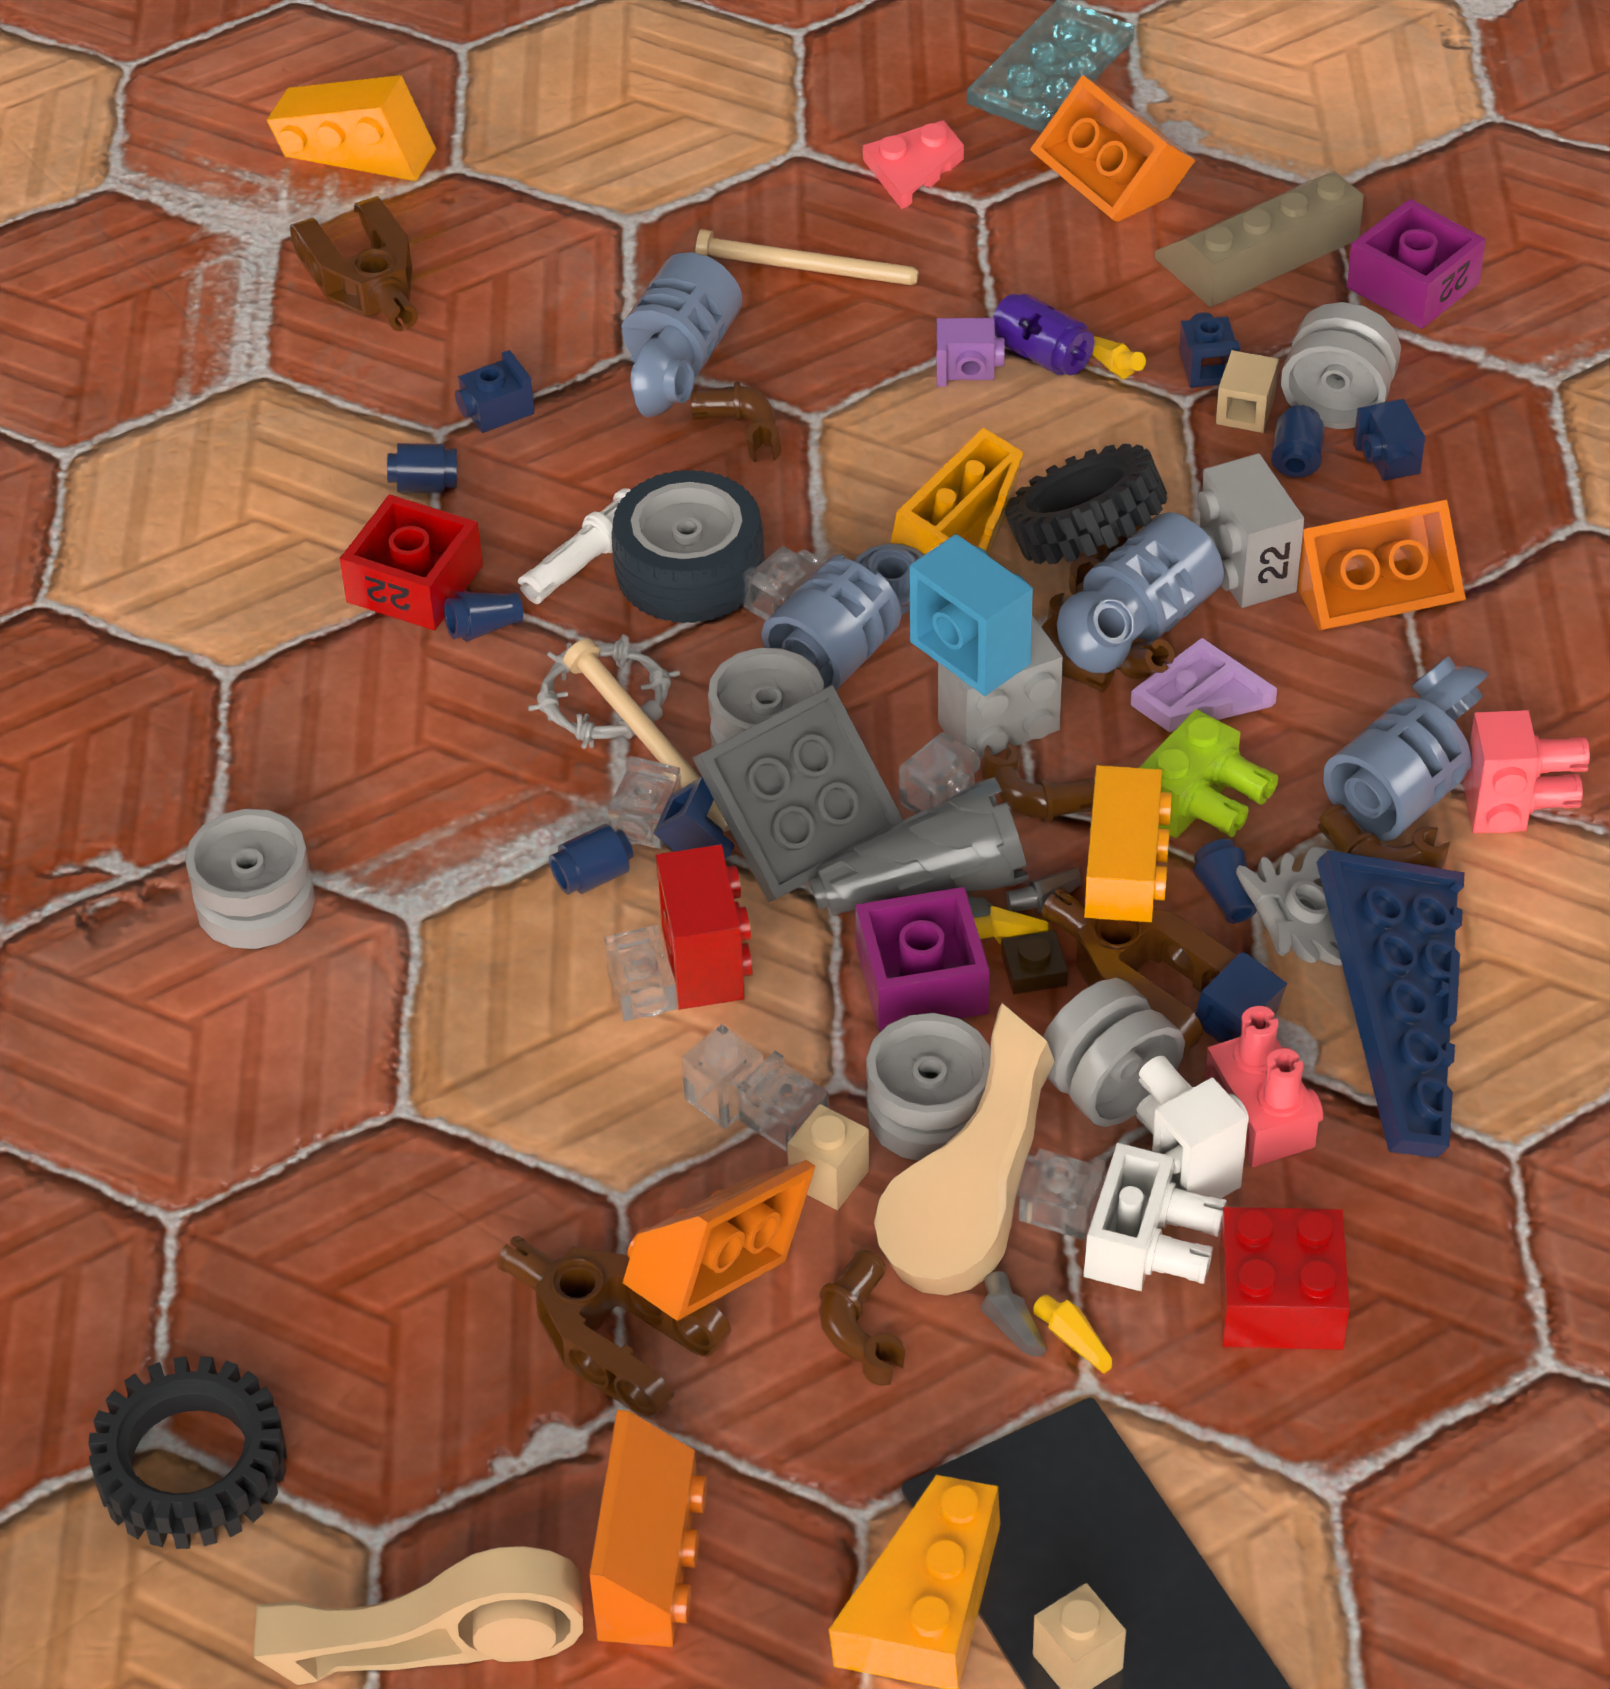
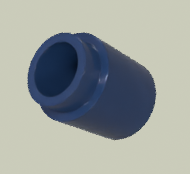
(1298, 442)
(422, 468)
(591, 859)

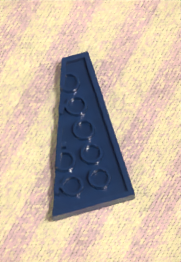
(1402, 976)

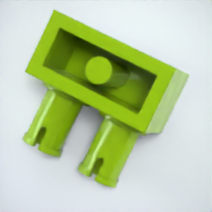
(1198, 765)

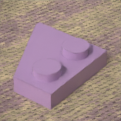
(1202, 681)

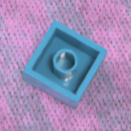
(970, 614)

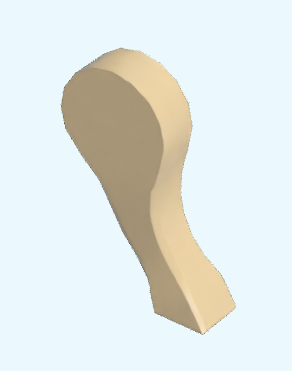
(954, 1209)
(486, 1607)

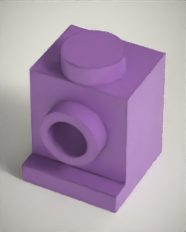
(967, 349)

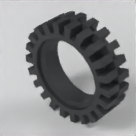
(1086, 504)
(199, 1511)

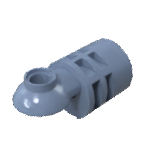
(678, 328)
(1139, 592)
(845, 610)
(1407, 754)

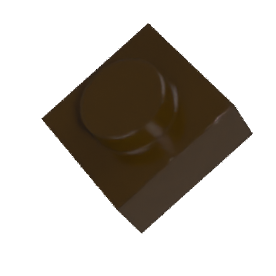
(1034, 962)

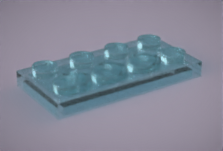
(1047, 62)

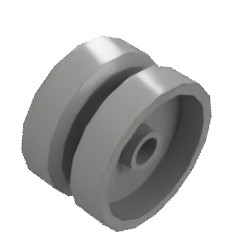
(1341, 362)
(757, 687)
(250, 878)
(1103, 1044)
(924, 1082)

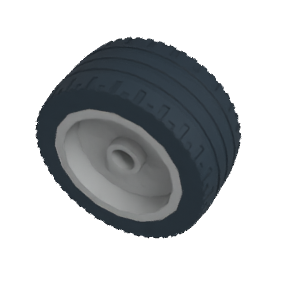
(686, 545)

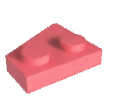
(913, 159)

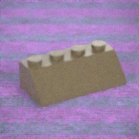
(1266, 239)

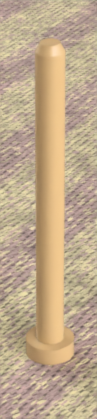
(804, 260)
(584, 658)

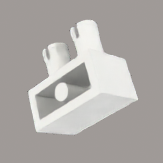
(1197, 1127)
(1128, 1221)

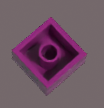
(1415, 263)
(922, 956)

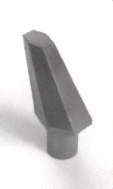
(1041, 889)
(1011, 1314)

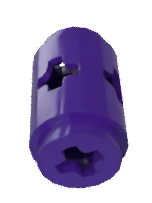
(1043, 334)

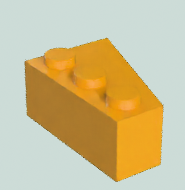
(354, 126)
(962, 497)
(1127, 844)
(924, 1591)

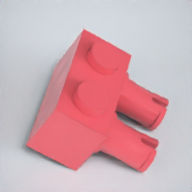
(1507, 767)
(1269, 1085)

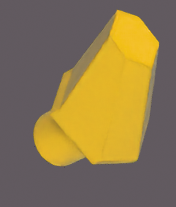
(1118, 357)
(1006, 924)
(1074, 1330)

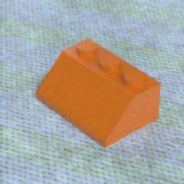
(1111, 152)
(1379, 565)
(718, 1241)
(645, 1535)

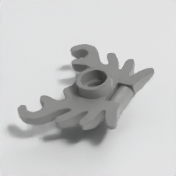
(1293, 906)

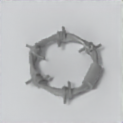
(588, 731)

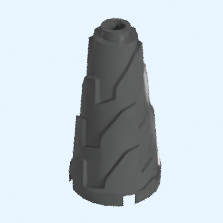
(945, 847)

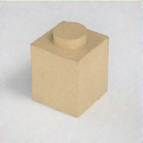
(1247, 391)
(836, 1149)
(1079, 1640)

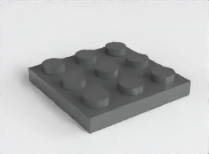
(798, 791)

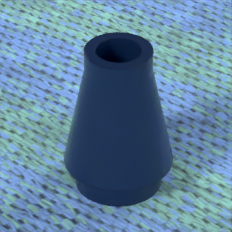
(477, 614)
(1217, 873)

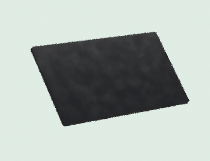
(1088, 1514)

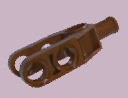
(372, 279)
(1121, 947)
(573, 1321)

